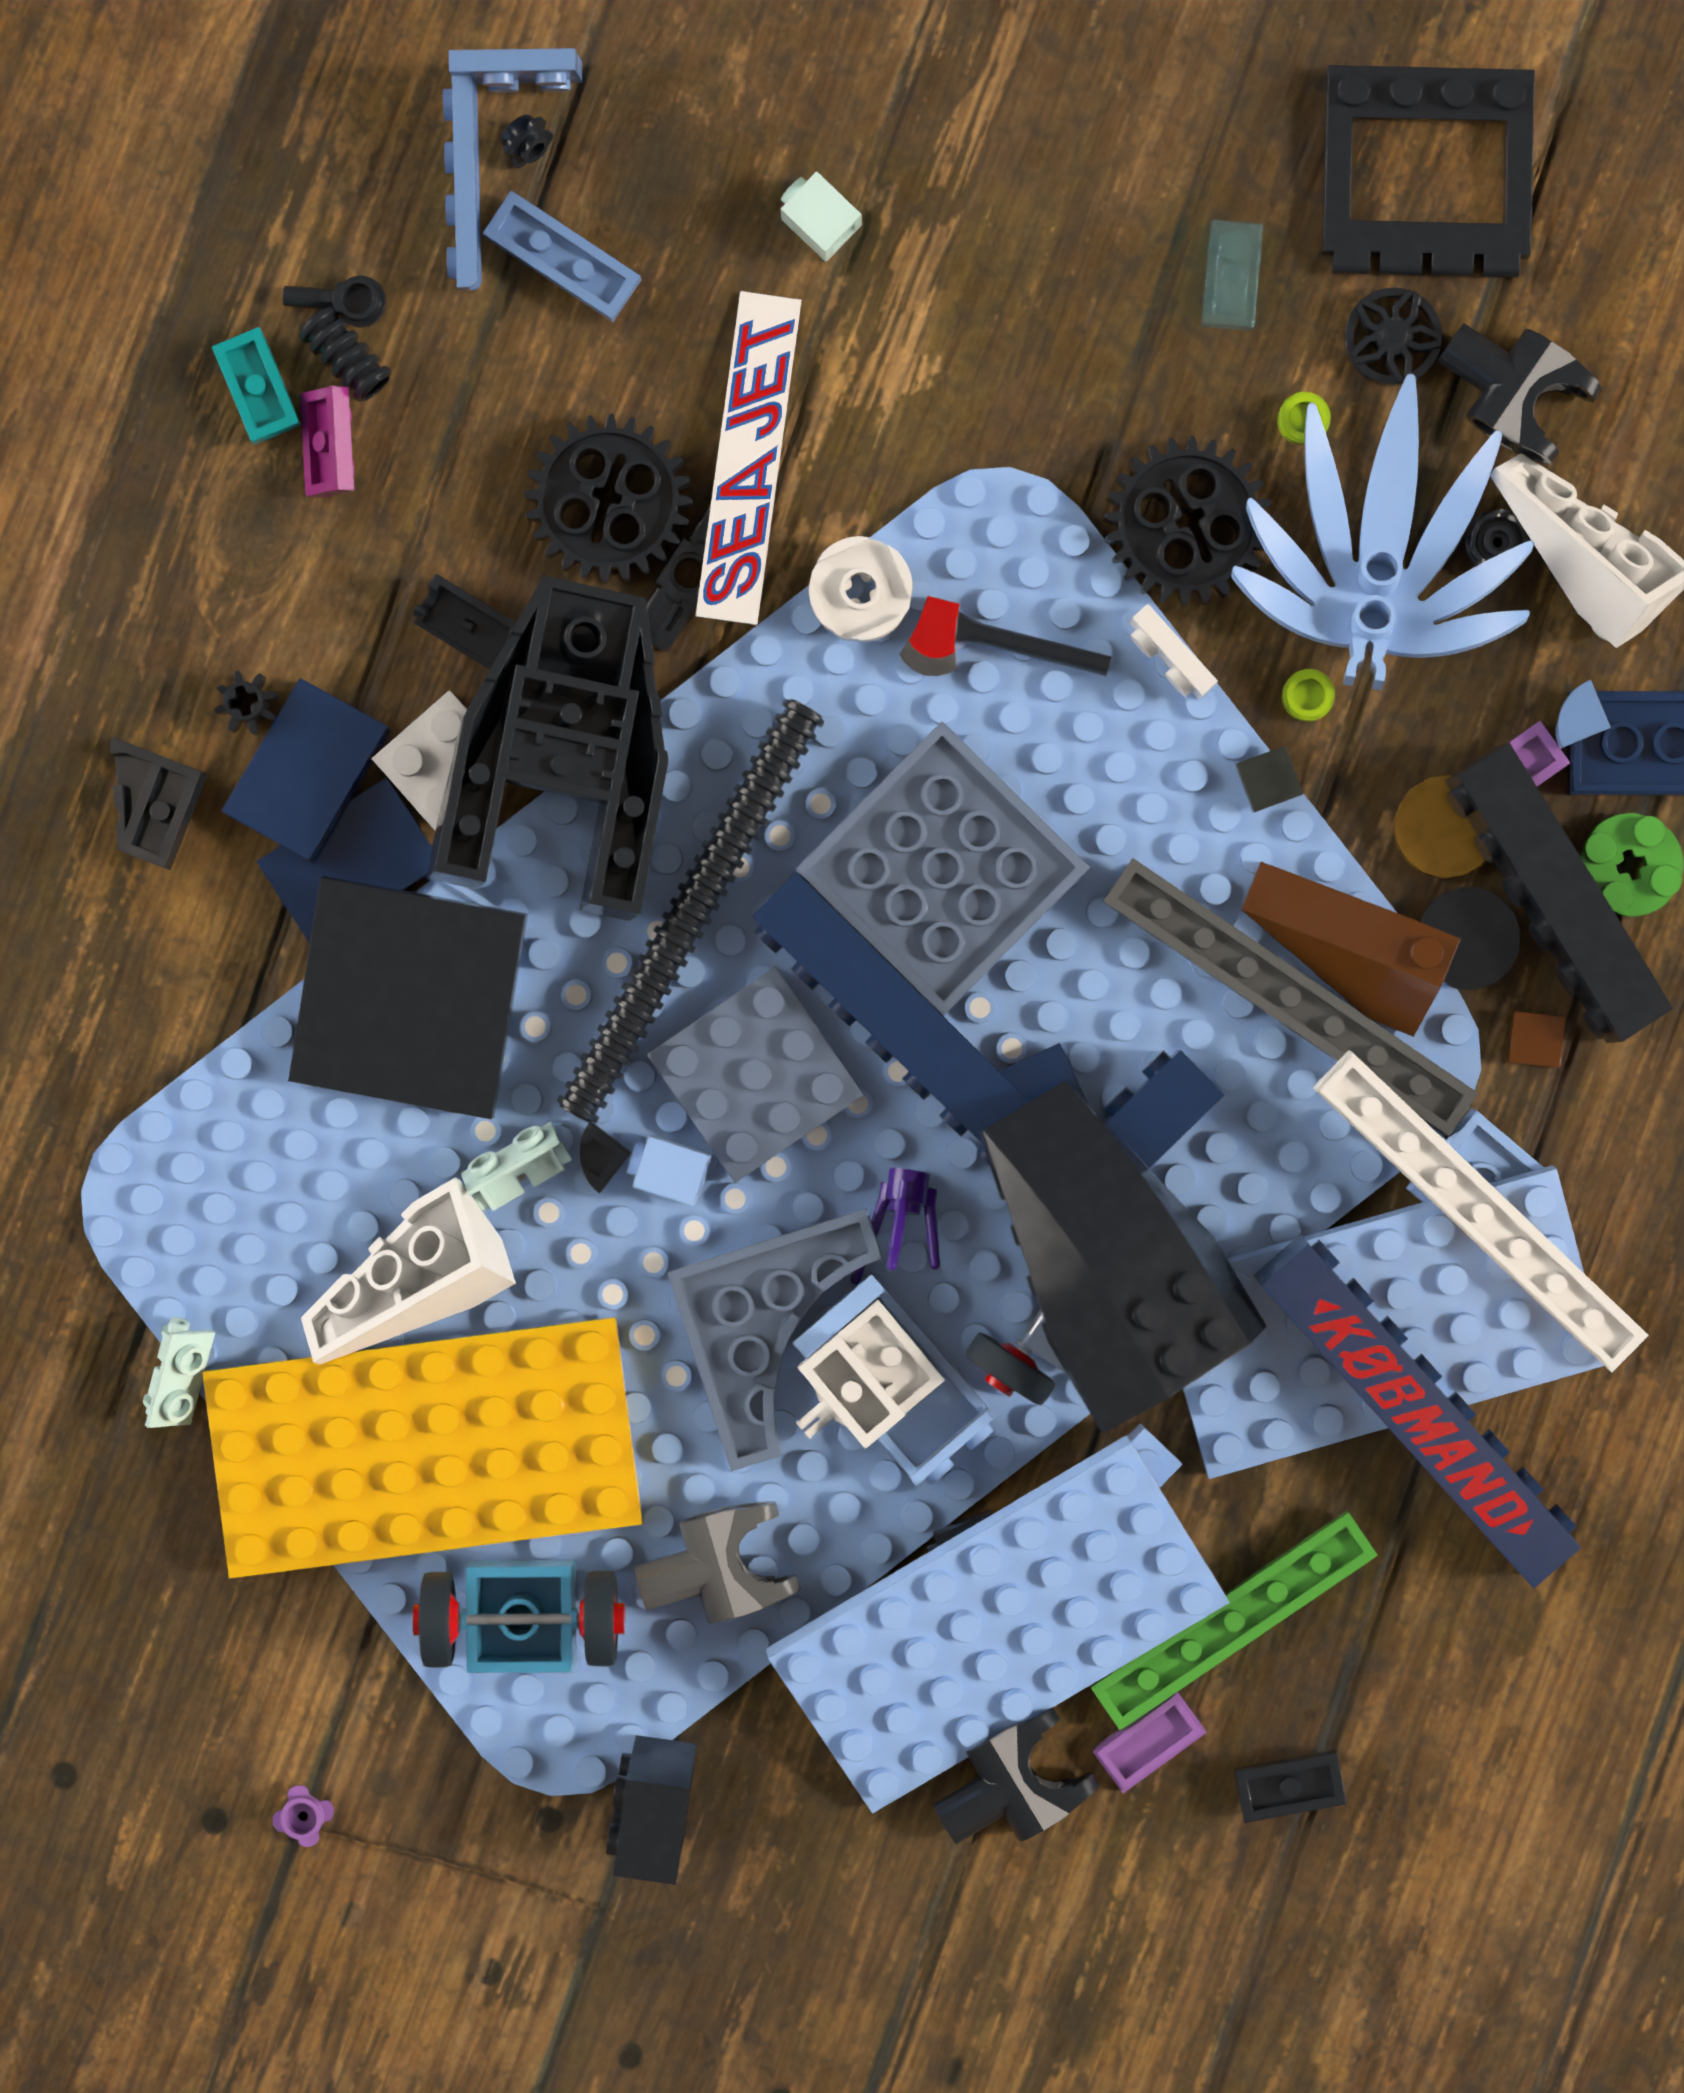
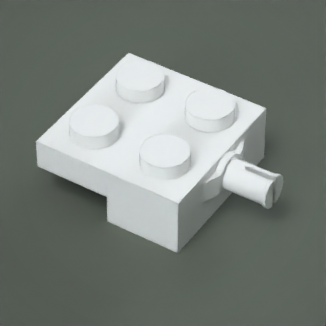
(423, 754)
(867, 1376)

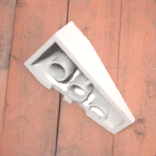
(1602, 567)
(424, 1271)

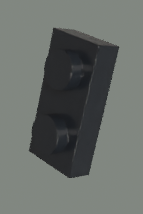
(1290, 1786)

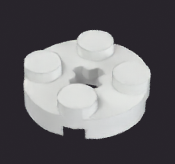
(887, 602)

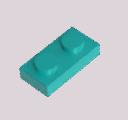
(256, 385)

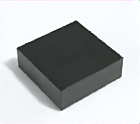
(1269, 779)

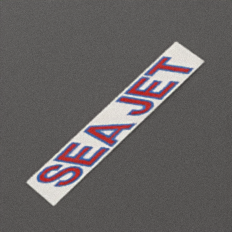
(748, 458)

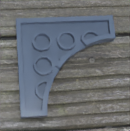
(744, 1313)

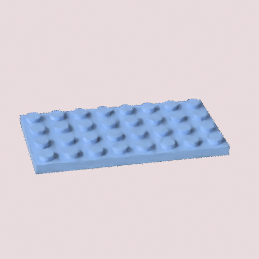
(1440, 1293)
(998, 1624)

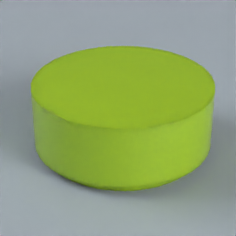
(1292, 416)
(1308, 695)

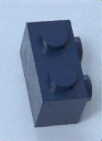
(1162, 1107)

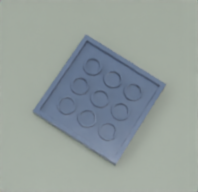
(942, 868)

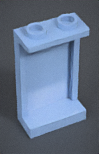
(940, 1421)

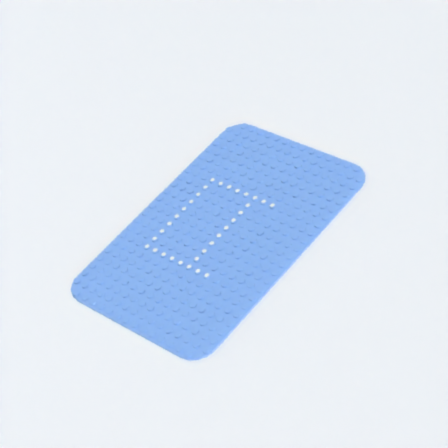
(259, 1191)

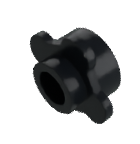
(526, 140)

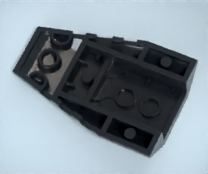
(1119, 1265)

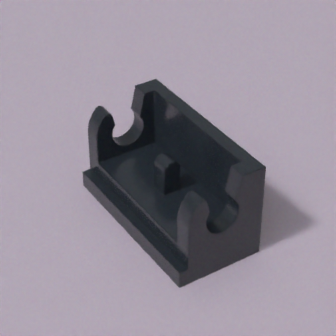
(463, 621)

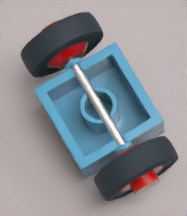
(519, 1617)

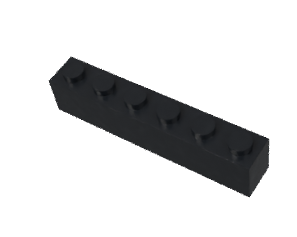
(1557, 894)

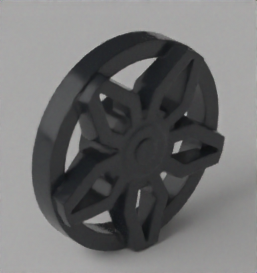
(1392, 336)

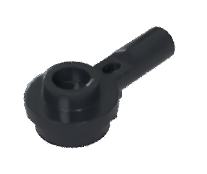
(356, 300)

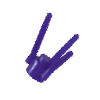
(906, 1193)

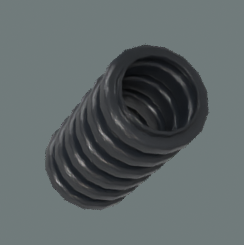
(345, 354)

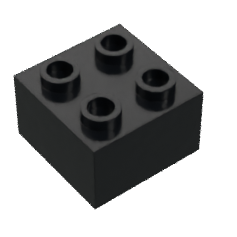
(651, 1809)

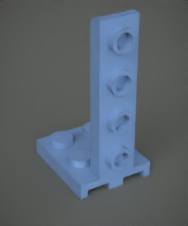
(502, 73)

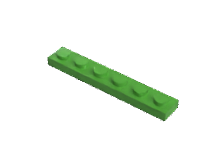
(1253, 1609)

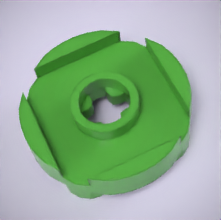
(1646, 839)

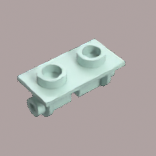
(493, 1175)
(179, 1378)

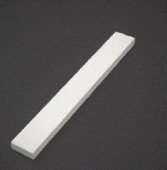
(1480, 1210)

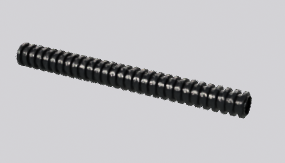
(690, 910)

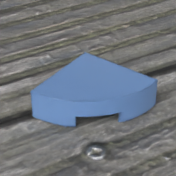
(1580, 716)

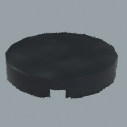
(1486, 933)

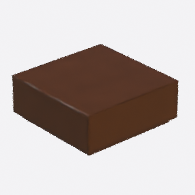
(1536, 1039)

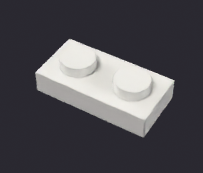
(1156, 637)

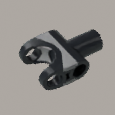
(1513, 383)
(1011, 1787)

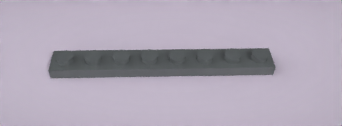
(1287, 994)

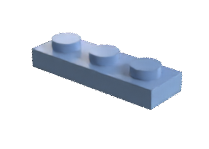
(562, 256)

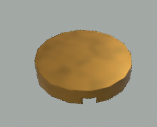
(1433, 834)

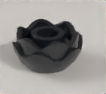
(1491, 525)

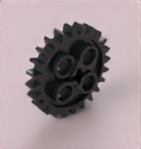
(563, 486)
(1145, 541)

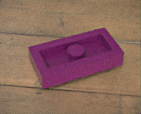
(327, 441)

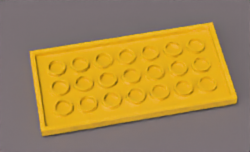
(422, 1447)

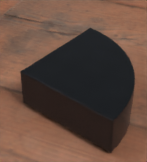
(600, 1156)

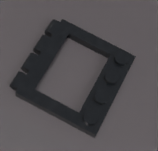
(1428, 95)

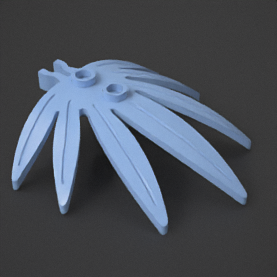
(1376, 598)

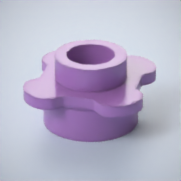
(303, 1830)

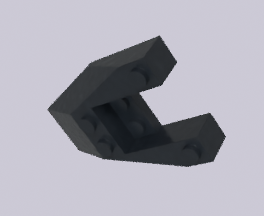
(570, 716)

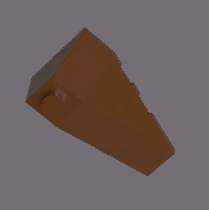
(1366, 953)

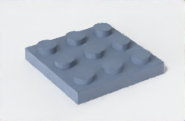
(755, 1074)

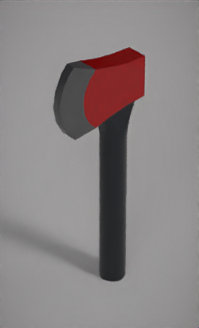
(942, 624)

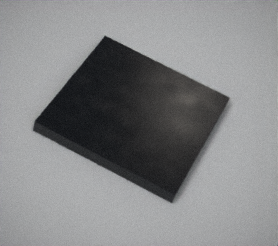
(407, 997)

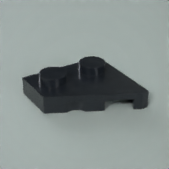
(153, 802)

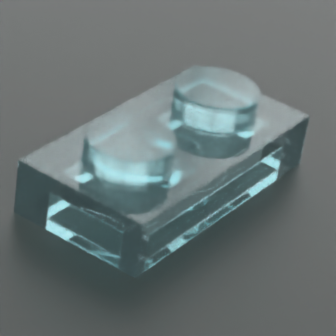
(1232, 275)

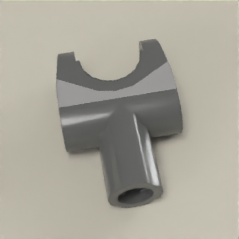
(714, 1567)

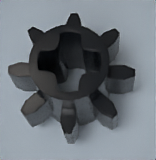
(233, 696)

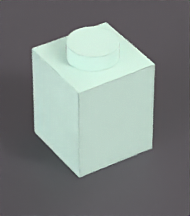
(819, 215)

